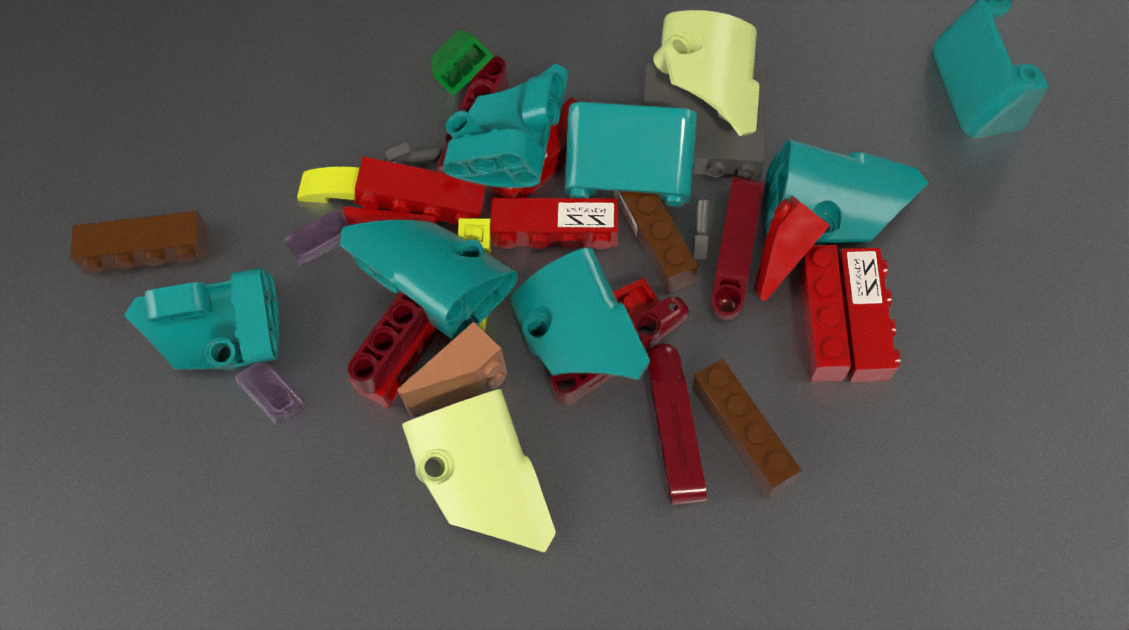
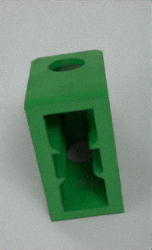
(459, 61)

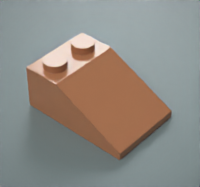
(457, 373)

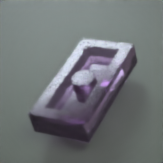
(317, 237)
(270, 392)

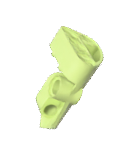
(713, 60)
(483, 471)

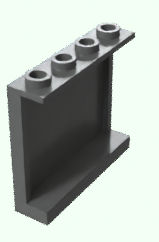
(717, 144)

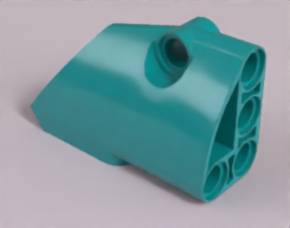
(506, 133)
(848, 191)
(433, 267)
(197, 320)
(579, 320)

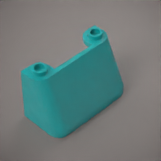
(979, 76)
(630, 150)

